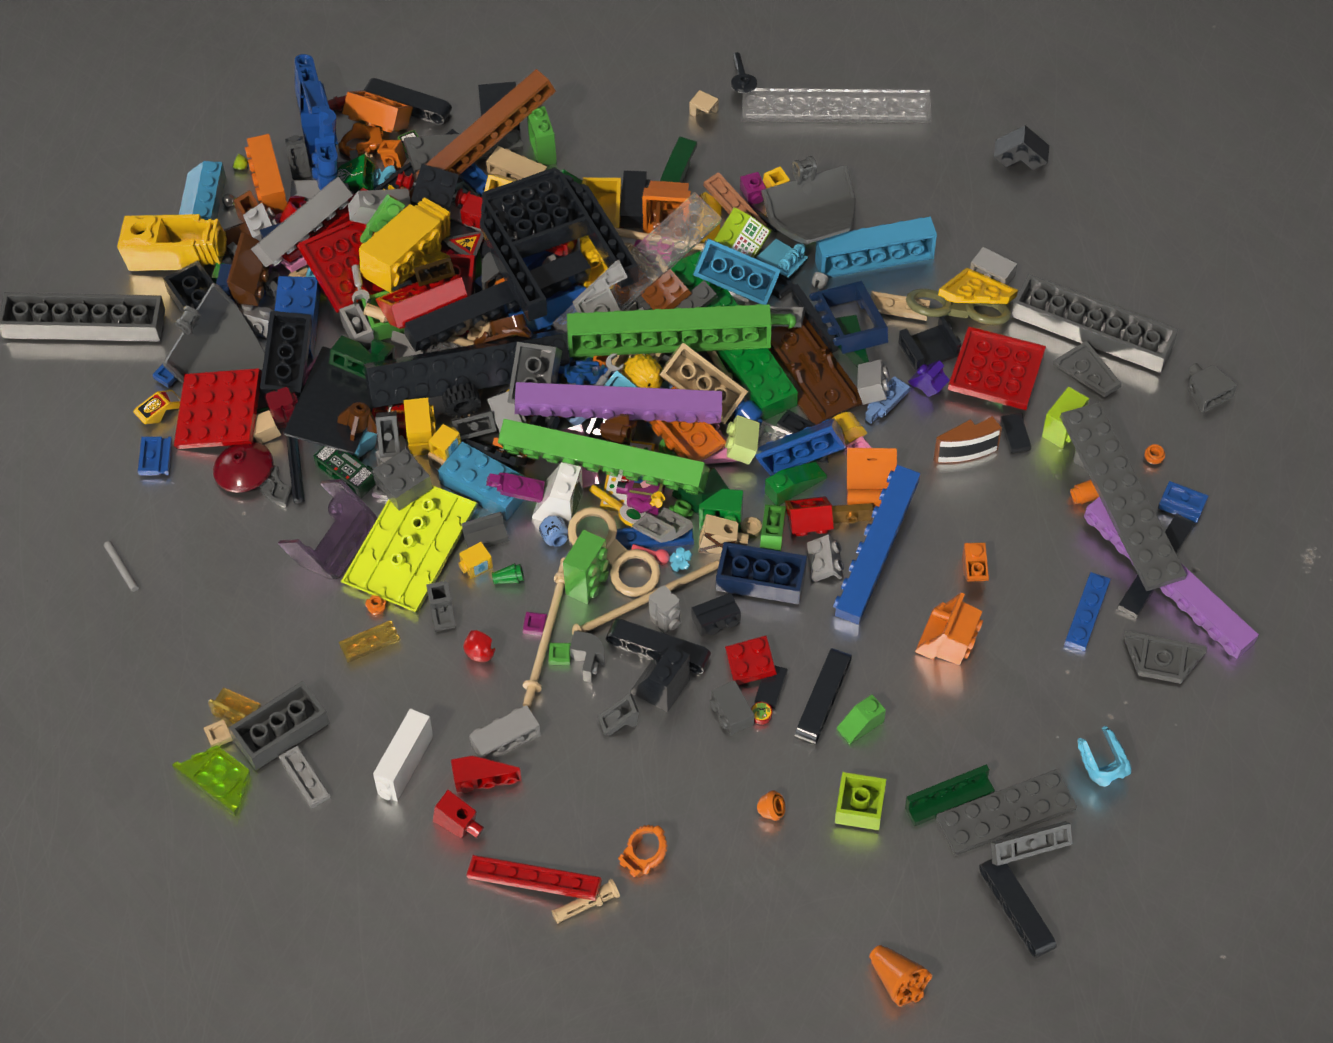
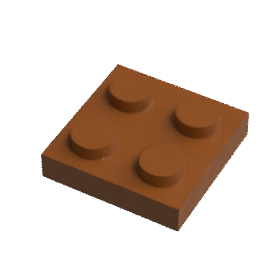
(666, 292)

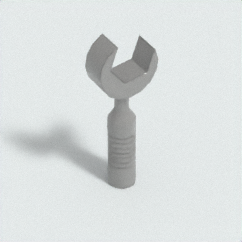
(358, 283)
(611, 368)

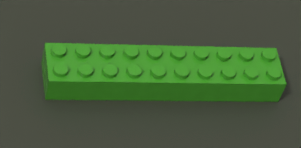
(667, 329)
(604, 456)

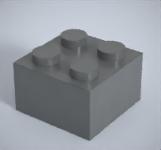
(402, 479)

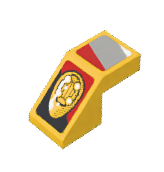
(154, 408)

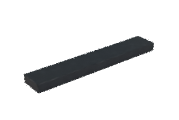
(1137, 596)

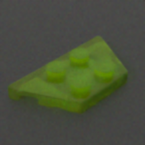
(217, 776)

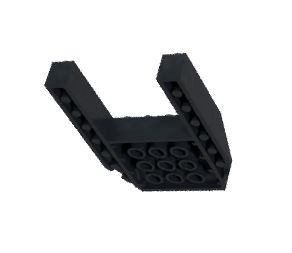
(542, 215)

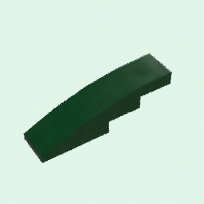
(679, 160)

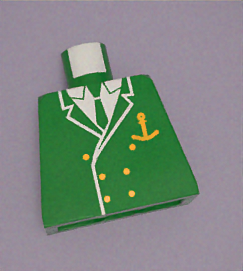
(358, 173)

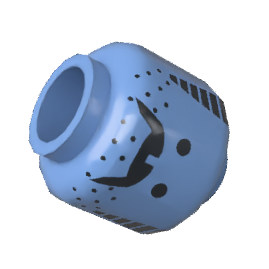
(554, 531)

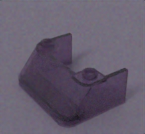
(342, 540)

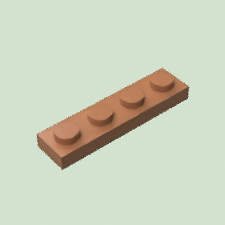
(728, 197)

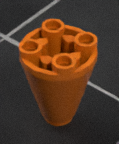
(900, 975)

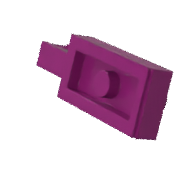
(517, 486)

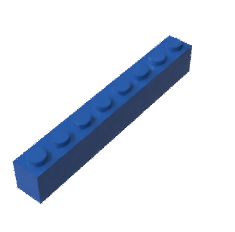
(877, 545)

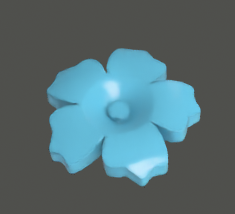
(680, 559)

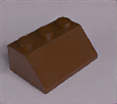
(247, 273)

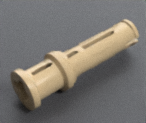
(576, 906)

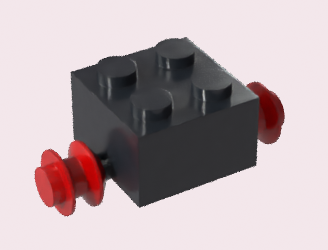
(434, 185)

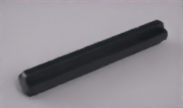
(295, 470)

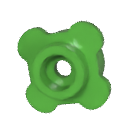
(682, 508)

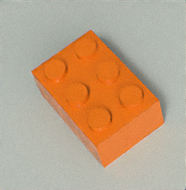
(377, 111)

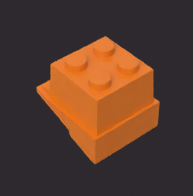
(668, 193)
(950, 631)

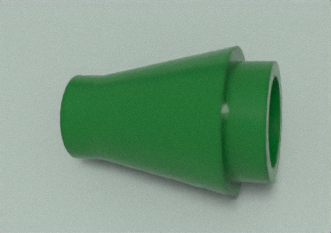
(509, 575)

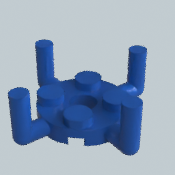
(583, 371)

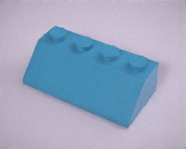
(204, 190)
(736, 272)

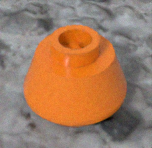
(771, 805)

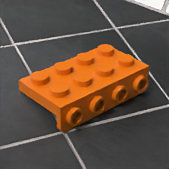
(689, 440)

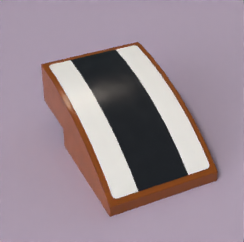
(968, 441)

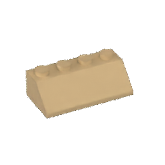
(693, 372)

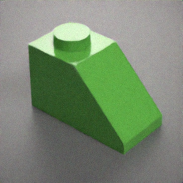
(862, 719)

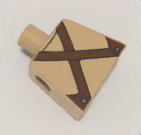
(716, 532)

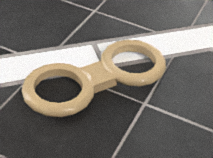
(617, 553)

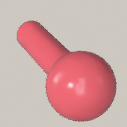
(661, 555)

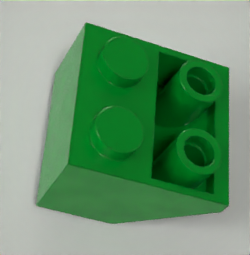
(723, 504)

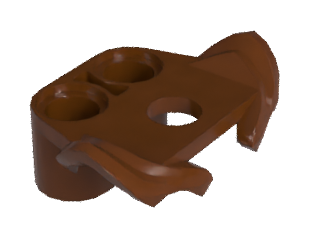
(506, 328)

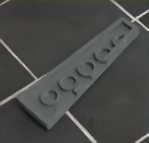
(424, 148)

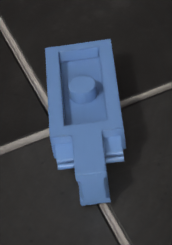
(896, 393)

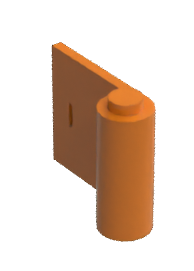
(868, 473)

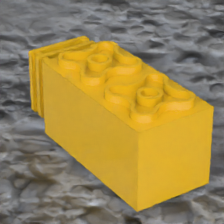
(411, 234)
(170, 241)

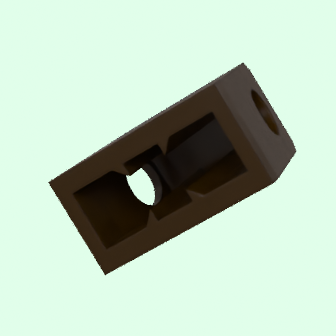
(433, 268)

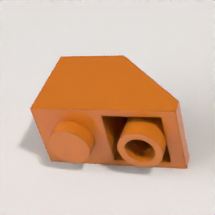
(975, 562)

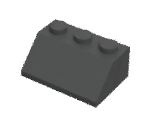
(534, 365)

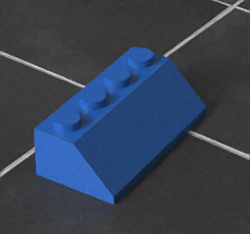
(556, 306)
(801, 447)

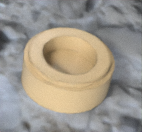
(751, 526)

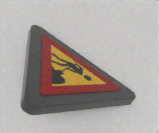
(466, 244)

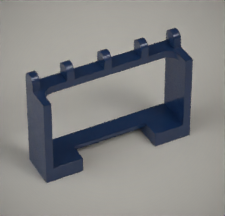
(844, 294)

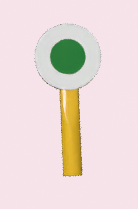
(626, 514)

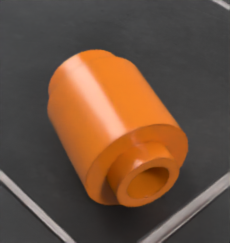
(1084, 492)

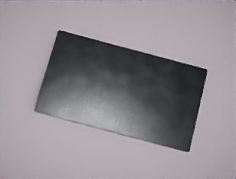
(323, 398)

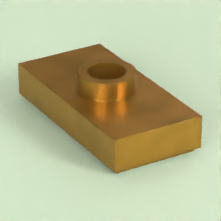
(852, 513)

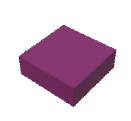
(534, 623)

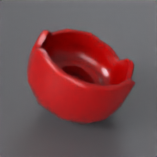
(478, 646)

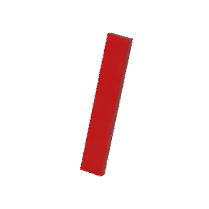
(534, 877)

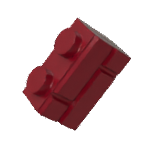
(281, 406)

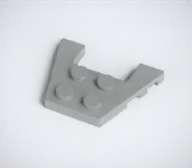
(598, 295)

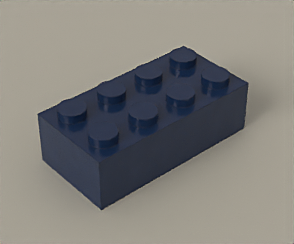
(761, 573)

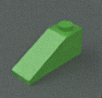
(773, 527)

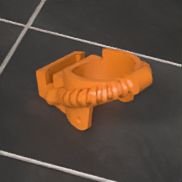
(361, 131)
(637, 866)

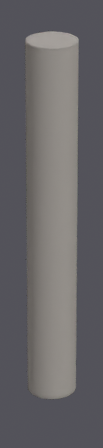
(121, 566)

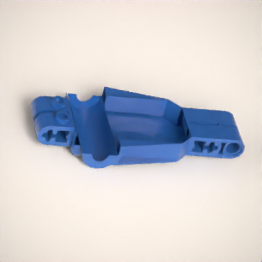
(317, 121)

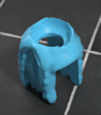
(1105, 775)

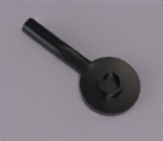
(742, 82)

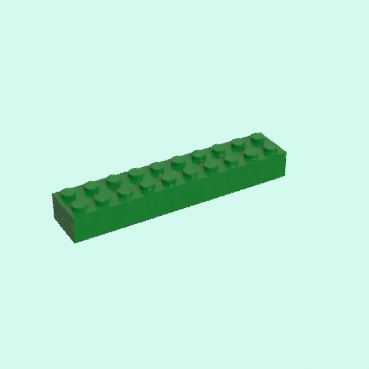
(752, 368)

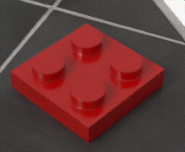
(750, 660)

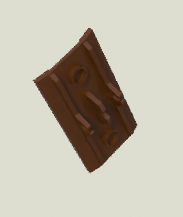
(814, 372)

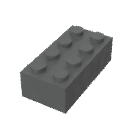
(279, 725)

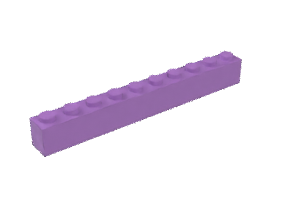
(609, 401)
(1189, 594)

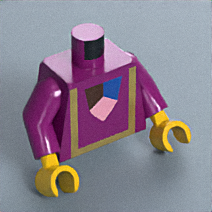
(642, 496)

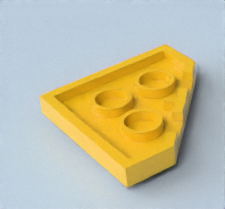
(976, 288)

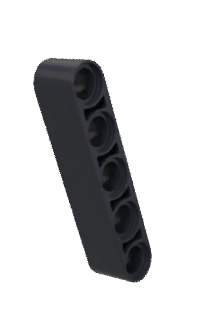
(424, 105)
(652, 642)
(823, 696)
(1018, 908)

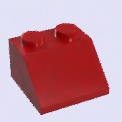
(809, 515)

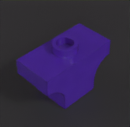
(929, 378)

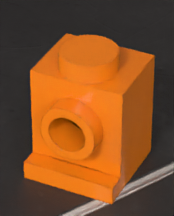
(392, 153)

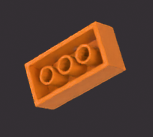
(266, 174)

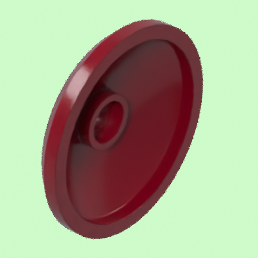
(243, 467)

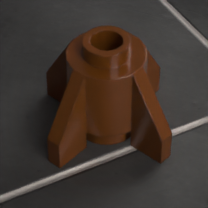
(358, 418)
(618, 429)

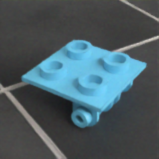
(783, 257)

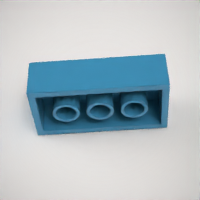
(467, 475)

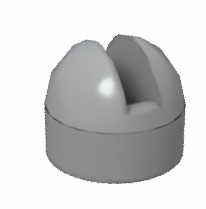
(819, 279)

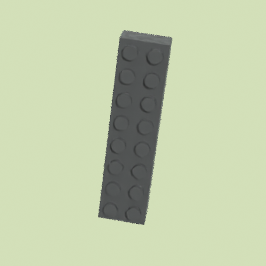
(82, 316)
(1094, 321)

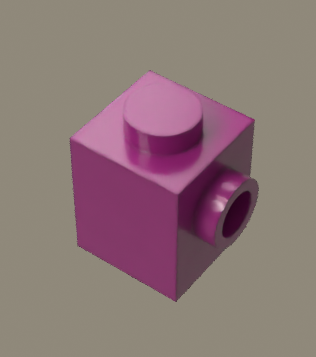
(751, 188)

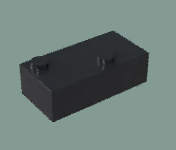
(286, 352)

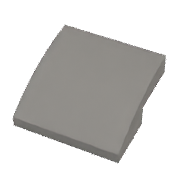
(664, 526)

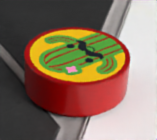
(762, 713)

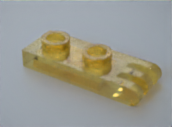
(369, 641)

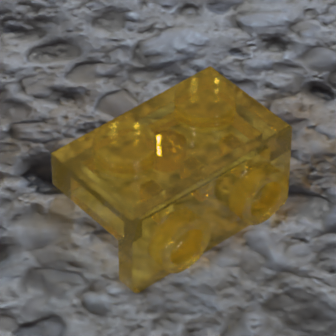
(232, 706)

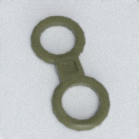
(953, 309)

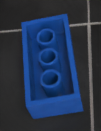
(302, 297)

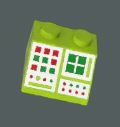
(743, 233)

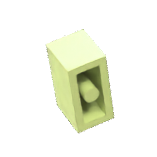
(742, 439)

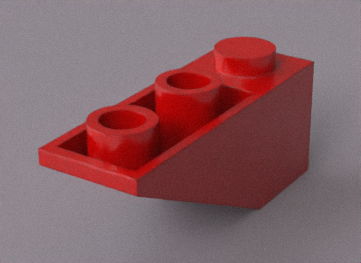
(477, 773)

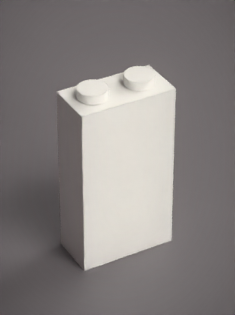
(403, 755)

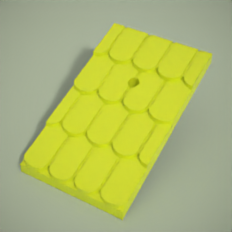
(405, 557)

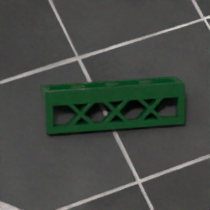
(948, 794)

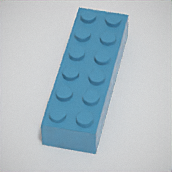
(876, 247)

